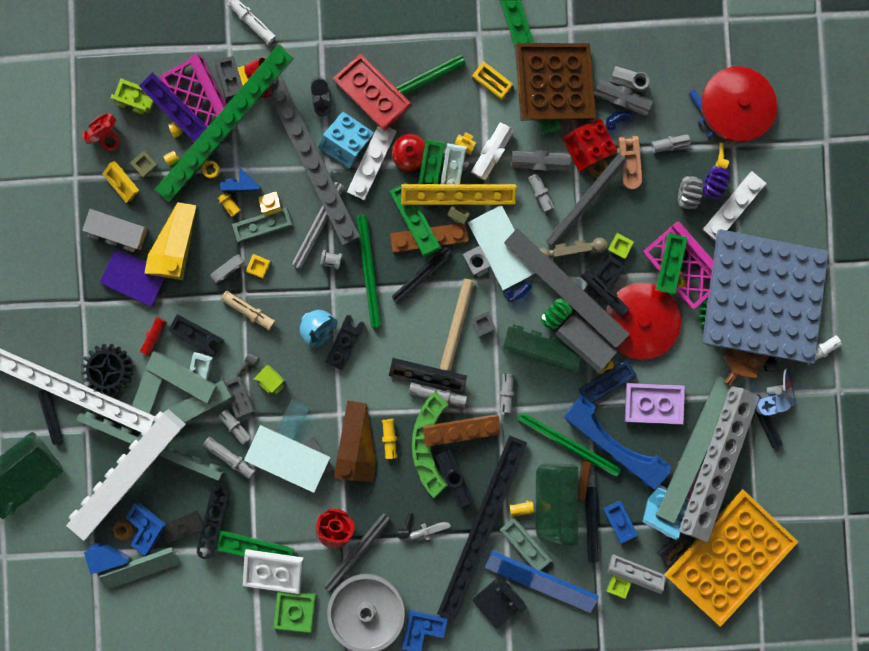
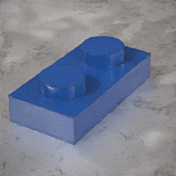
(620, 522)

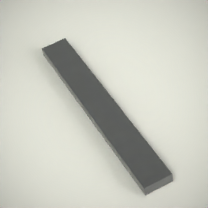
(566, 288)

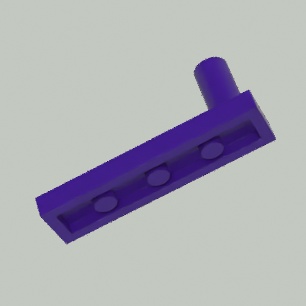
(173, 106)

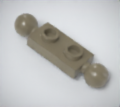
(599, 245)

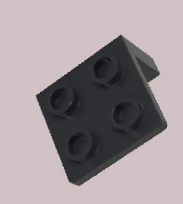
(499, 601)

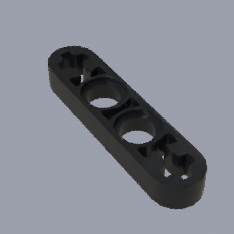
(209, 521)

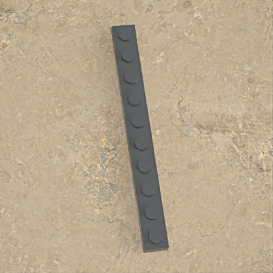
(313, 162)

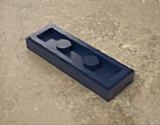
(607, 381)

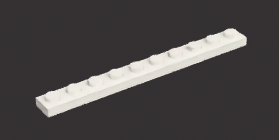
(74, 391)

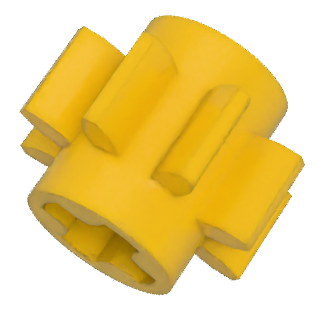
(466, 141)

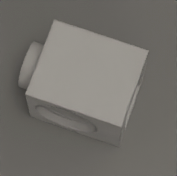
(470, 255)

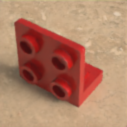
(589, 144)

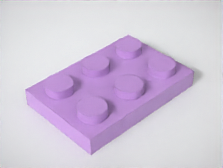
(654, 403)

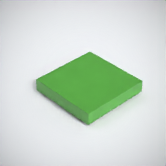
(294, 612)

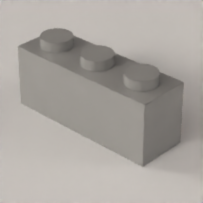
(115, 230)

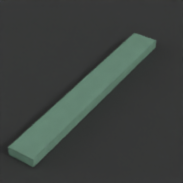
(694, 452)

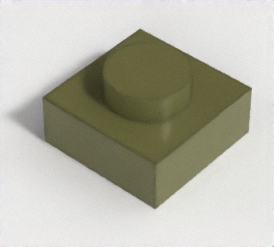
(144, 164)
(458, 214)

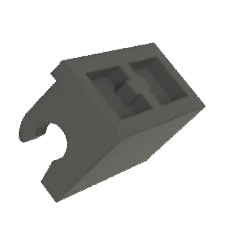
(228, 77)

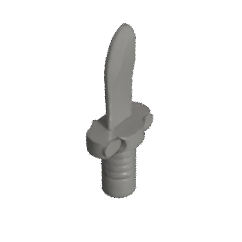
(426, 531)

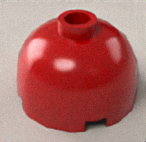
(408, 153)
(334, 528)

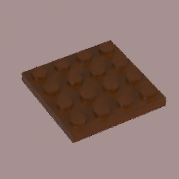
(555, 81)

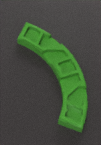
(423, 455)

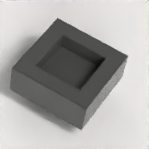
(483, 324)

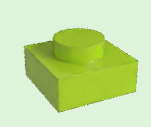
(620, 246)
(618, 586)

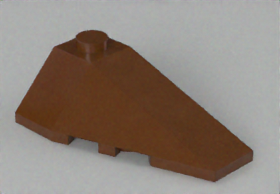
(356, 451)

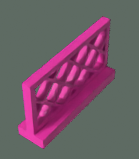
(207, 81)
(695, 252)

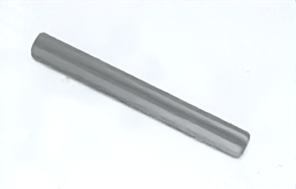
(313, 234)

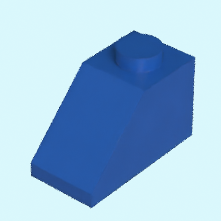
(104, 557)

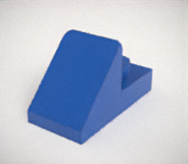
(245, 184)

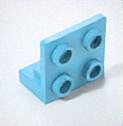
(345, 139)
(653, 521)

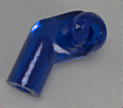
(616, 117)
(520, 293)

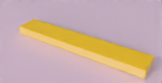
(458, 194)

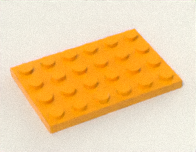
(734, 561)

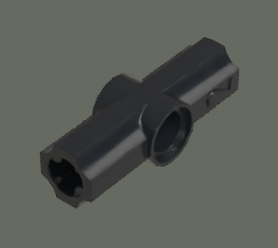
(459, 490)

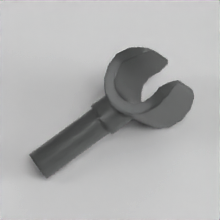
(250, 359)

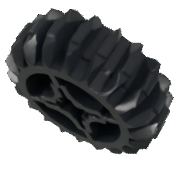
(108, 361)

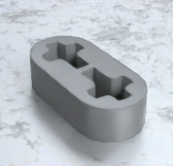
(227, 268)

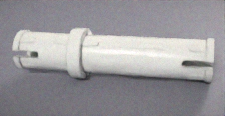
(244, 13)

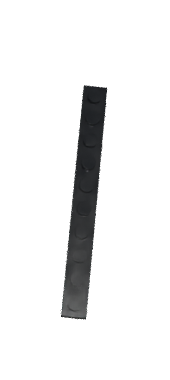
(482, 528)

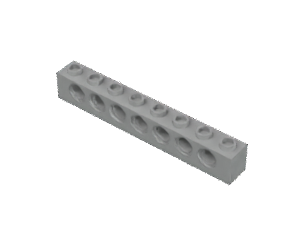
(719, 463)

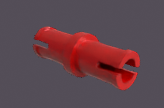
(153, 336)

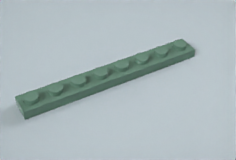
(176, 455)

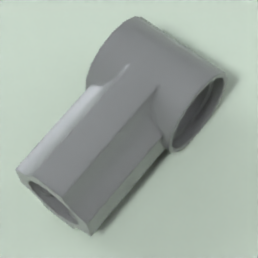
(627, 78)

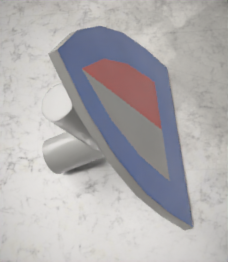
(786, 388)

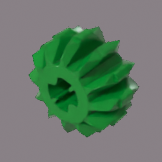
(556, 314)

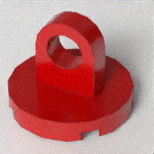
(101, 129)

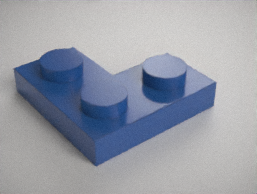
(149, 528)
(419, 625)

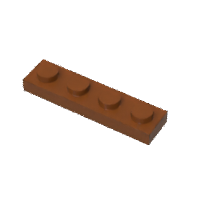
(444, 234)
(461, 430)

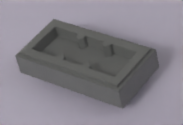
(240, 401)

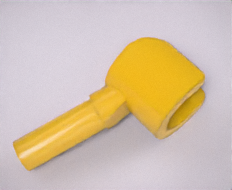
(720, 161)

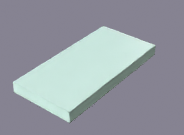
(491, 233)
(287, 458)

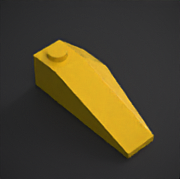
(171, 248)

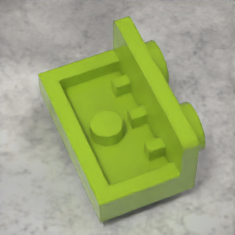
(133, 96)

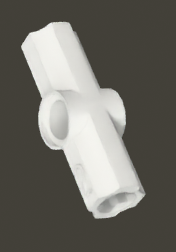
(492, 151)

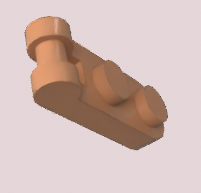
(631, 171)

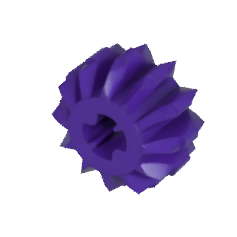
(716, 182)

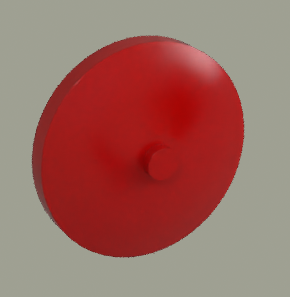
(739, 104)
(650, 321)

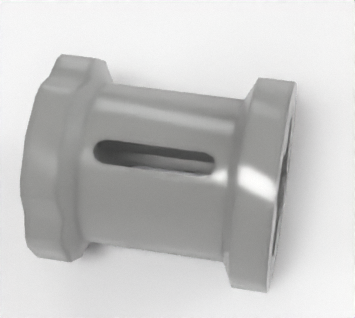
(330, 260)

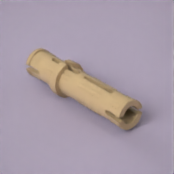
(254, 314)

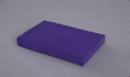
(128, 276)

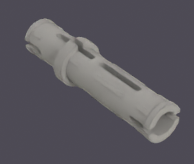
(426, 392)
(231, 459)

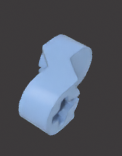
(765, 405)

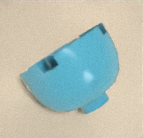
(316, 327)

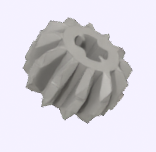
(690, 192)

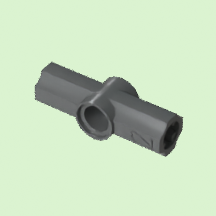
(622, 98)
(540, 161)

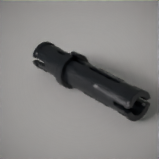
(610, 298)

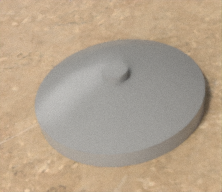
(366, 613)

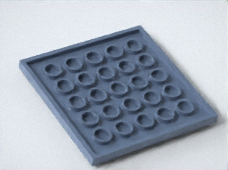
(765, 297)

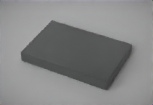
(587, 341)

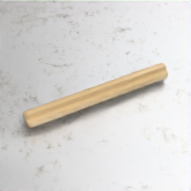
(457, 324)

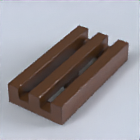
(583, 480)

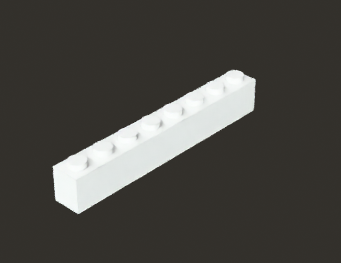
(126, 474)

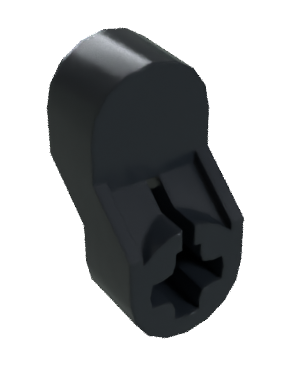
(321, 105)

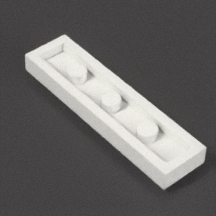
(371, 162)
(734, 205)

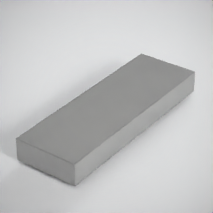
(636, 574)

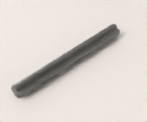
(586, 200)

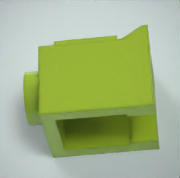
(270, 380)

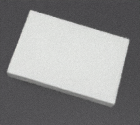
(272, 571)

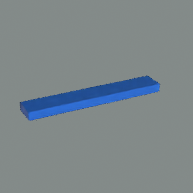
(541, 581)

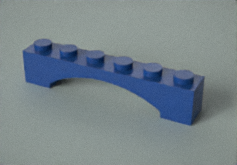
(650, 469)

